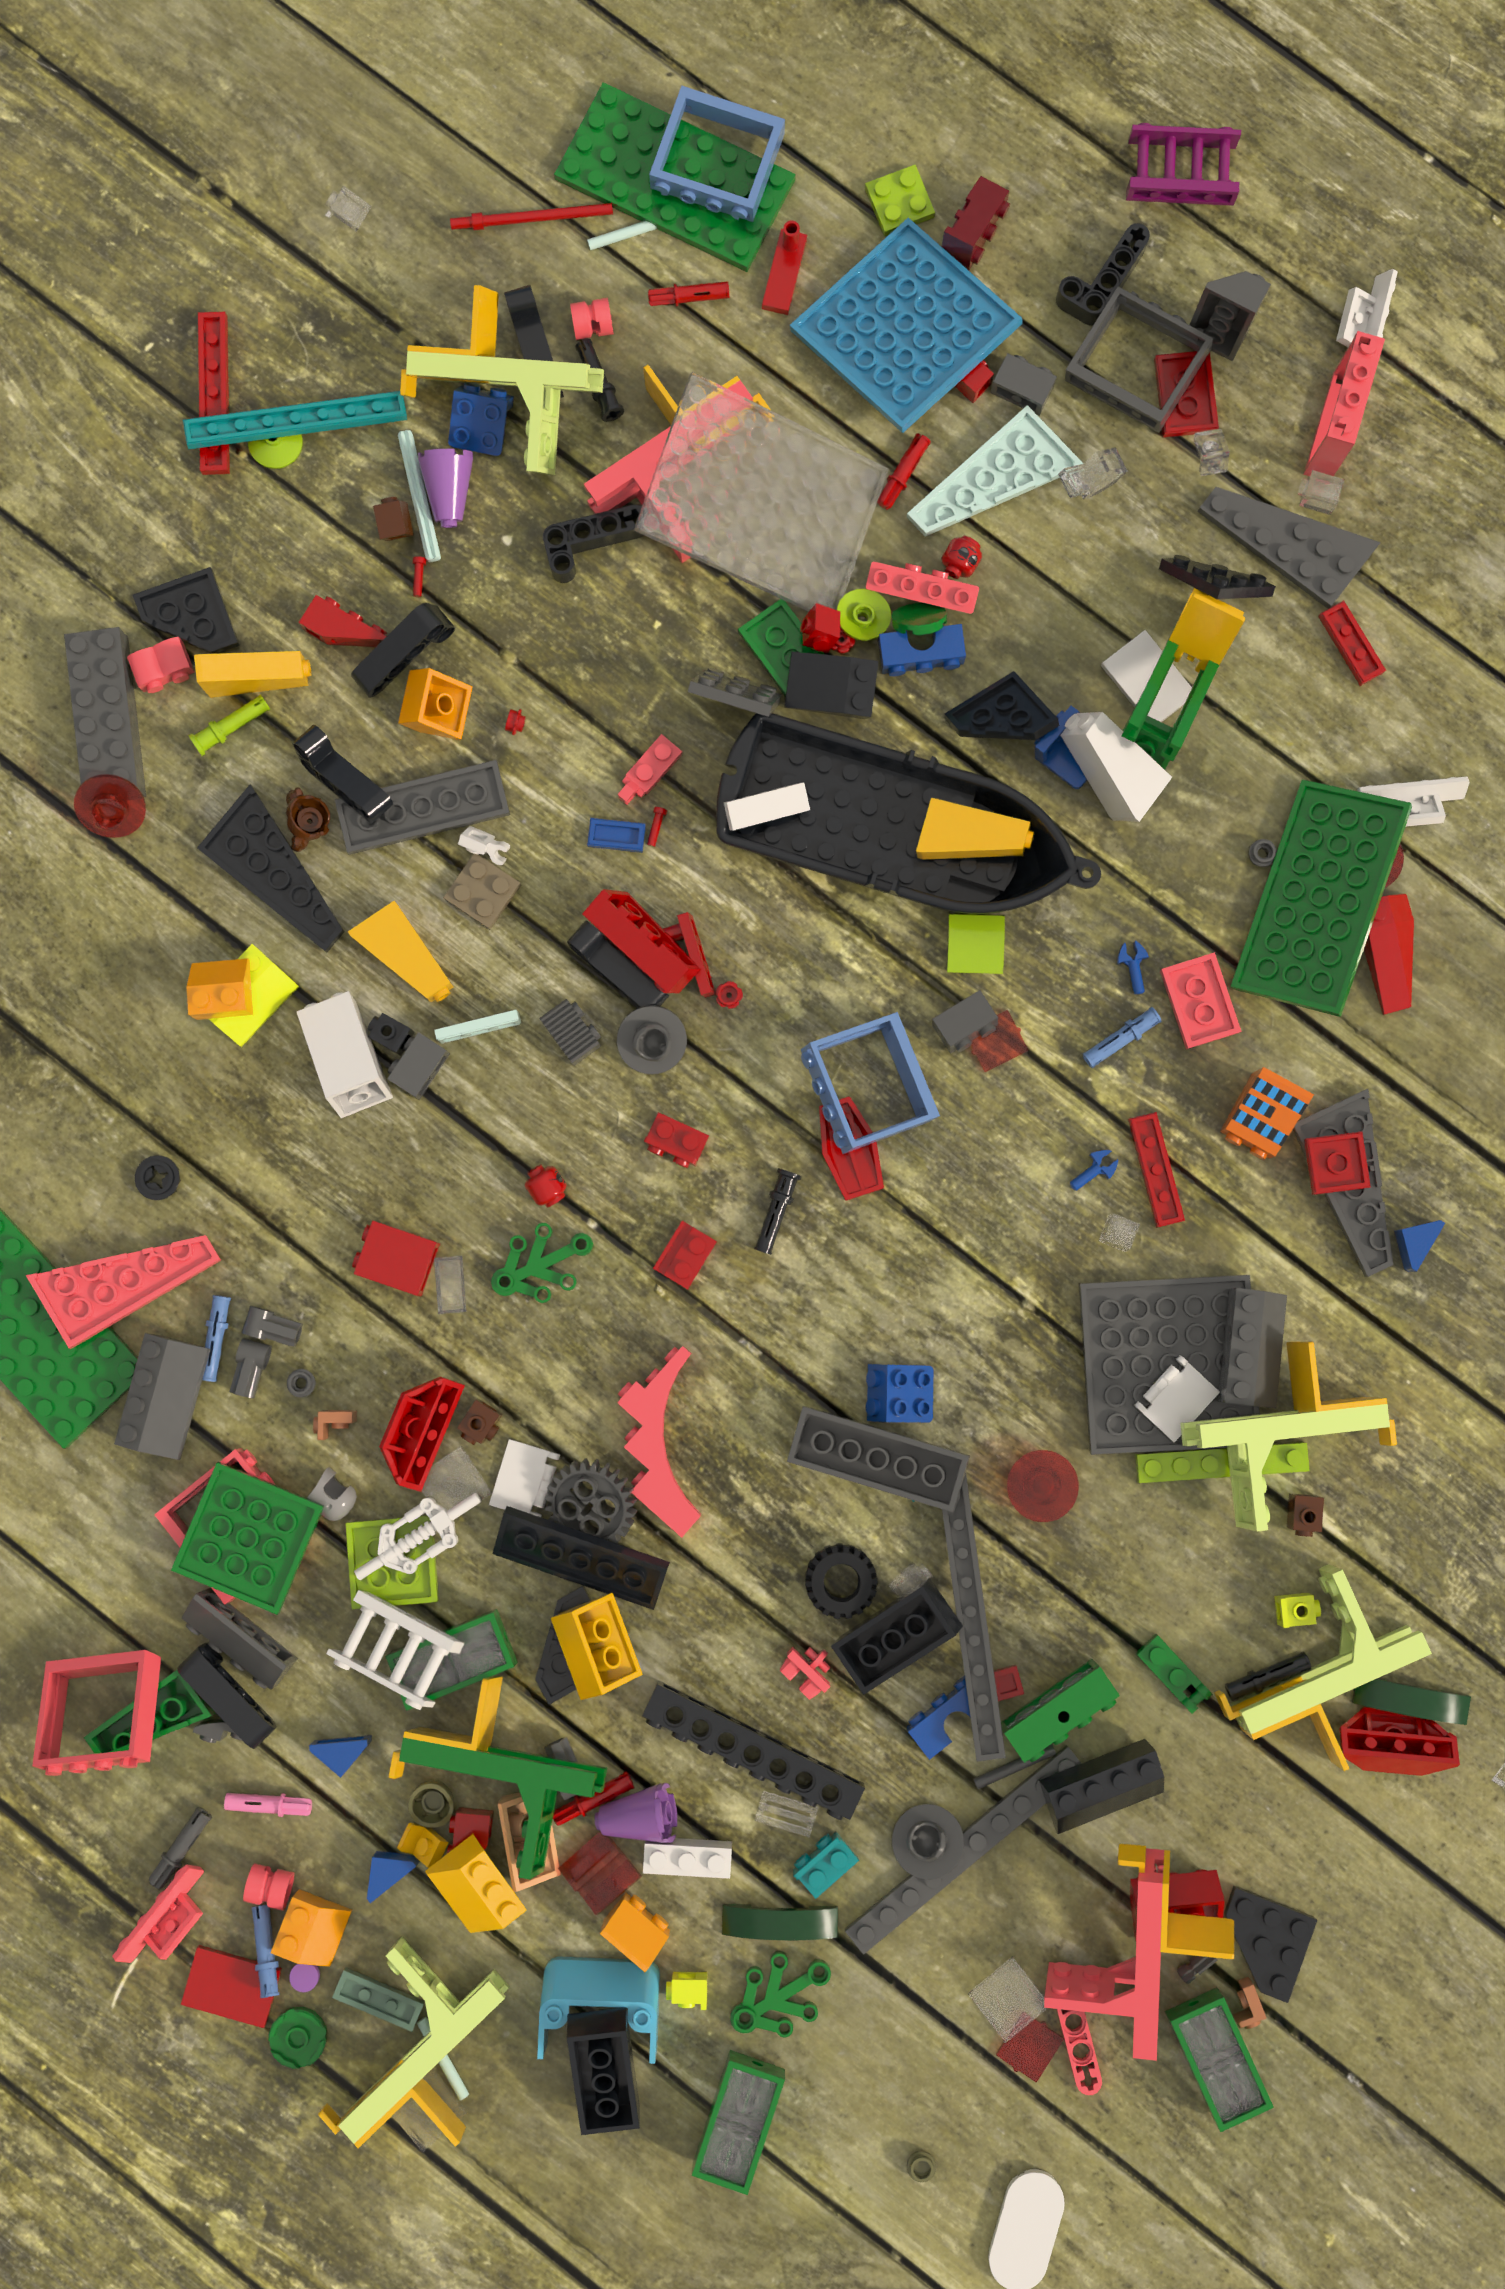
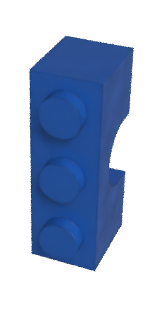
(899, 656)
(928, 1727)

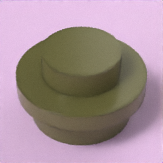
(921, 2166)

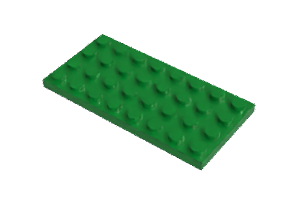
(613, 164)
(1321, 897)
(55, 1383)

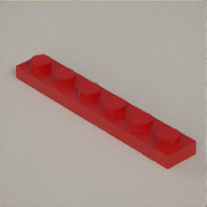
(213, 384)

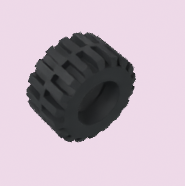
(848, 1605)

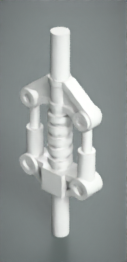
(441, 1520)

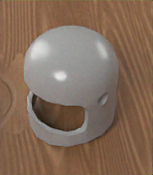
(325, 1494)

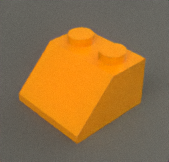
(435, 704)
(219, 989)
(311, 1930)
(635, 1930)

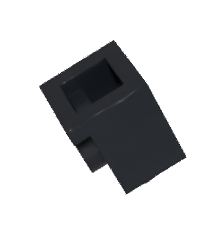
(398, 1037)

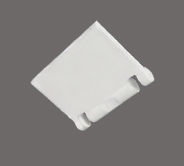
(1177, 1398)
(523, 1477)

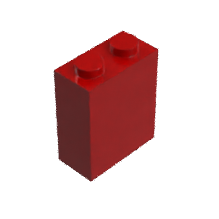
(395, 1258)

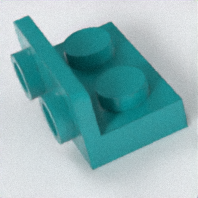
(824, 1864)

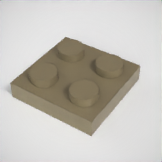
(482, 891)

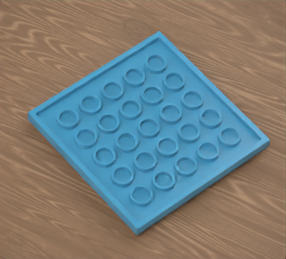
(905, 325)

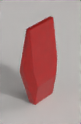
(857, 1170)

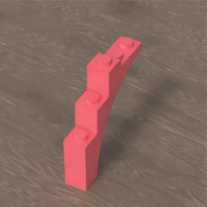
(658, 1486)

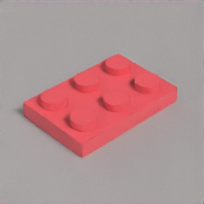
(1200, 1001)

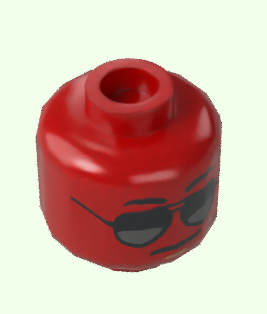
(961, 557)
(545, 1185)

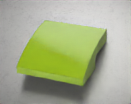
(975, 943)

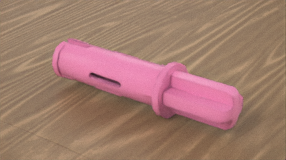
(269, 1804)

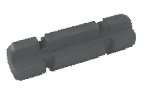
(1197, 1964)

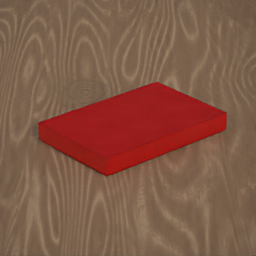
(1197, 406)
(227, 1987)

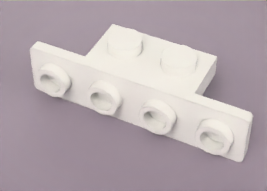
(1366, 311)
(1423, 796)

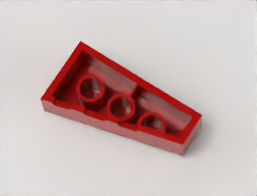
(641, 940)

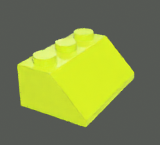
(269, 991)

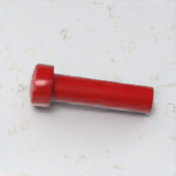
(419, 563)
(656, 825)

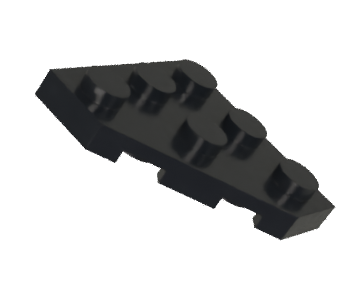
(1217, 579)
(190, 610)
(1003, 712)
(553, 1672)
(1270, 1939)

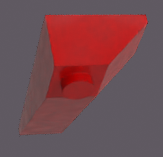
(1391, 953)

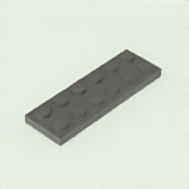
(428, 807)

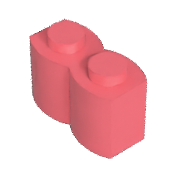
(160, 665)

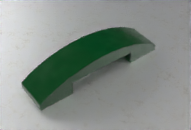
(1413, 1701)
(779, 1923)

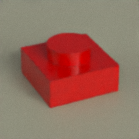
(1008, 1682)

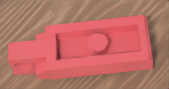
(649, 769)

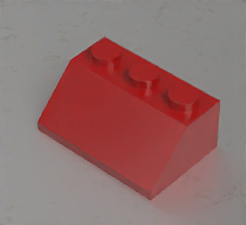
(1189, 1894)

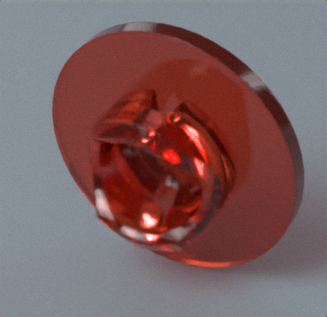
(110, 806)
(1042, 1485)

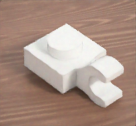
(481, 842)

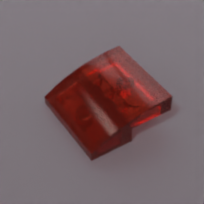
(600, 1872)

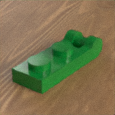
(1173, 1672)

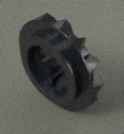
(145, 1173)

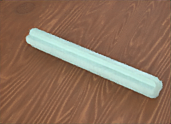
(419, 496)

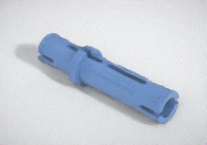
(1132, 1030)
(215, 1335)
(264, 1944)

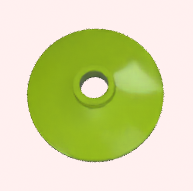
(276, 453)
(866, 604)

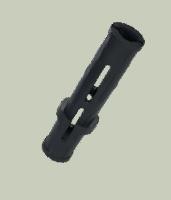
(1265, 1677)

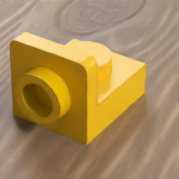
(422, 1843)

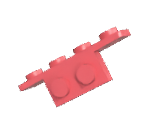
(922, 587)
(166, 1920)

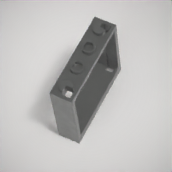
(1115, 396)

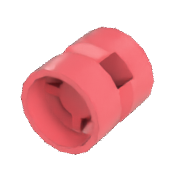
(591, 318)
(268, 1886)

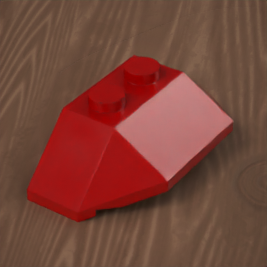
(418, 1430)
(1397, 1743)

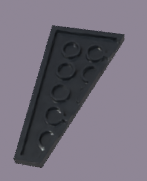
(261, 859)

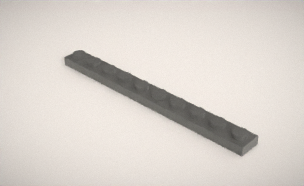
(974, 1633)
(978, 1840)

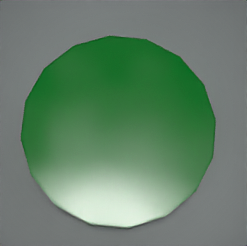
(919, 618)
(297, 2037)

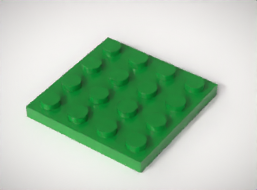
(247, 1538)

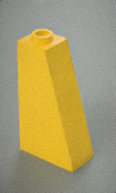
(250, 672)
(969, 832)
(399, 947)

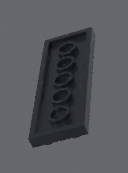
(580, 1557)

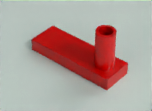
(785, 269)
(687, 930)

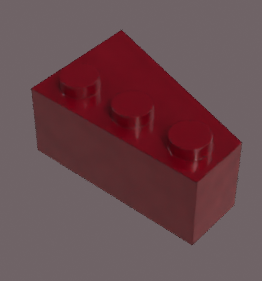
(976, 222)

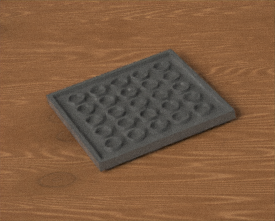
(1133, 1338)

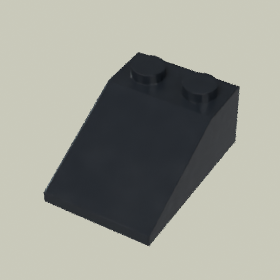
(831, 684)

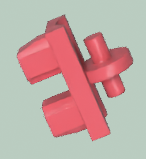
(815, 1681)

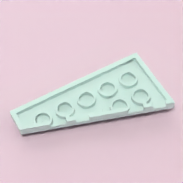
(1007, 465)

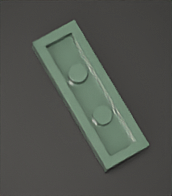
(378, 1999)

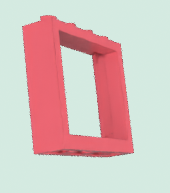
(1344, 404)
(176, 1527)
(53, 1708)

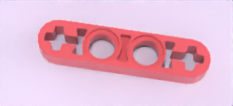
(1076, 2036)

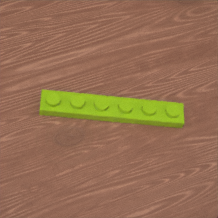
(1215, 1463)

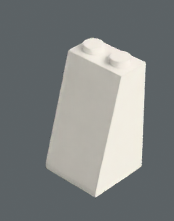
(1115, 767)
(343, 1054)

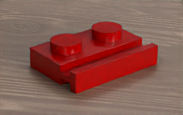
(685, 1255)

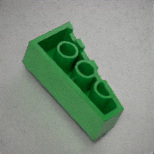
(176, 1708)

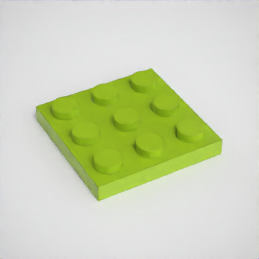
(385, 1582)

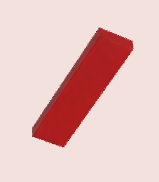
(1156, 1169)

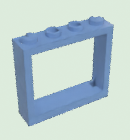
(731, 115)
(906, 1066)

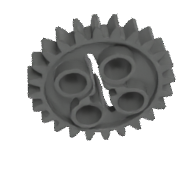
(605, 1486)

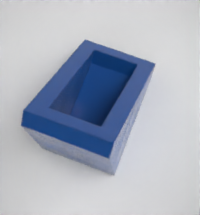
(1416, 1242)
(339, 1752)
(387, 1870)

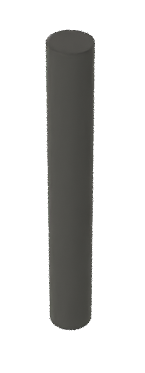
(1010, 1768)

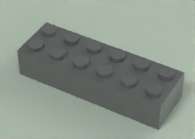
(104, 705)
(878, 1458)

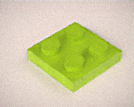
(898, 198)

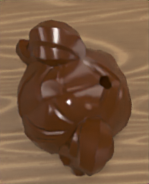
(299, 811)

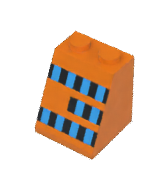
(1265, 1113)

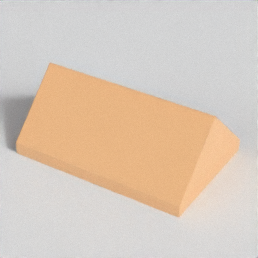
(512, 1817)

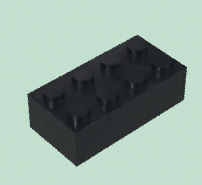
(897, 1636)
(603, 2071)

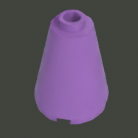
(446, 483)
(640, 1816)

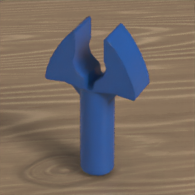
(1133, 965)
(1094, 1170)

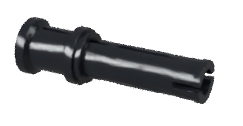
(607, 400)
(781, 1197)

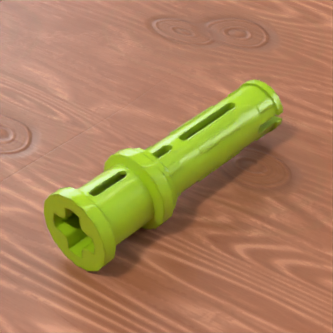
(217, 732)

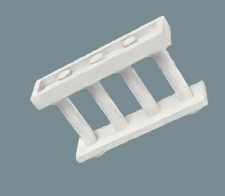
(418, 1632)

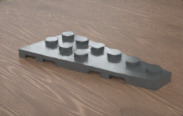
(1301, 549)
(1359, 1210)

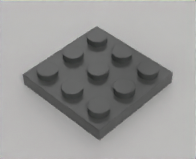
(735, 692)

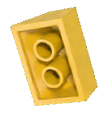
(596, 1646)
(475, 1888)

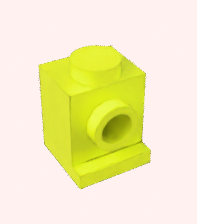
(1287, 1606)
(687, 1989)

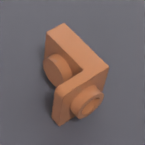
(339, 1418)
(1249, 1999)

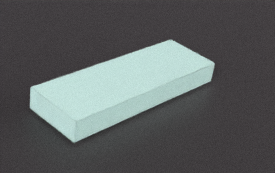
(478, 1026)

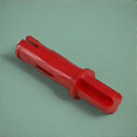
(688, 293)
(903, 471)
(583, 1804)

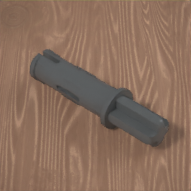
(179, 1848)

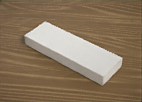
(766, 806)

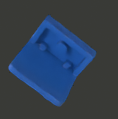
(479, 419)
(1055, 754)
(899, 1393)

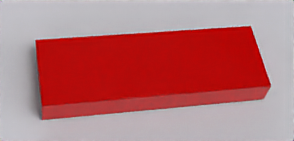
(1352, 643)

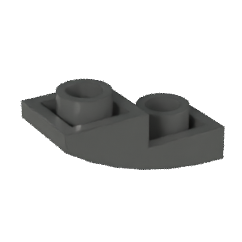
(214, 1730)

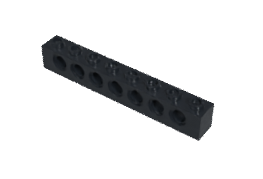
(839, 1806)

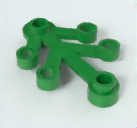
(537, 1266)
(777, 1998)

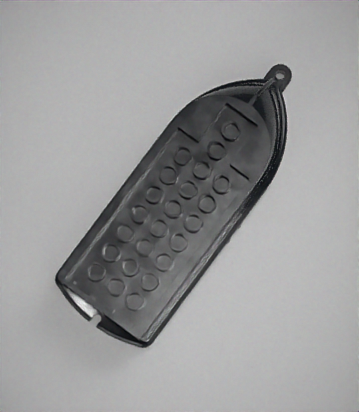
(871, 814)

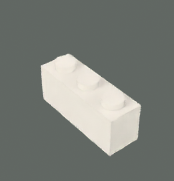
(688, 1858)

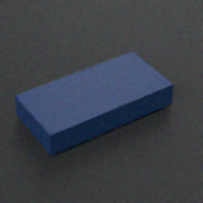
(616, 835)

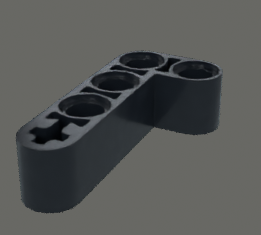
(1110, 273)
(528, 325)
(596, 539)
(401, 647)
(339, 775)
(615, 967)
(226, 1696)

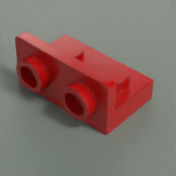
(676, 1140)

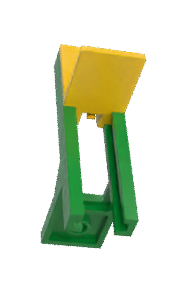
(1204, 633)
(535, 1774)

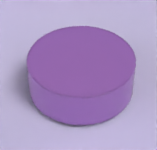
(304, 1977)

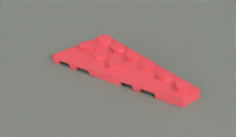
(105, 1290)

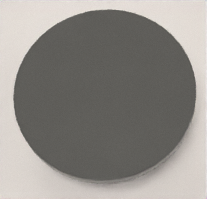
(651, 1039)
(928, 1841)

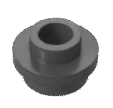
(1265, 845)
(292, 1383)

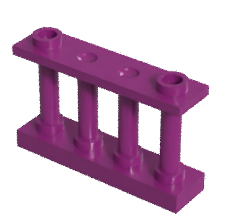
(1175, 190)

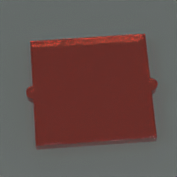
(1001, 1045)
(1031, 2049)

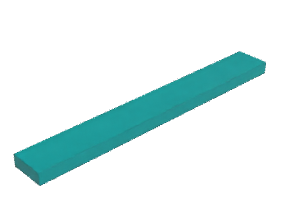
(294, 419)

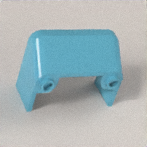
(599, 1984)

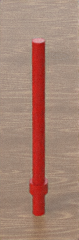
(479, 221)

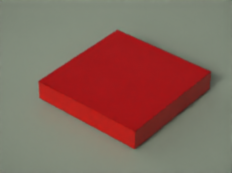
(1337, 1163)

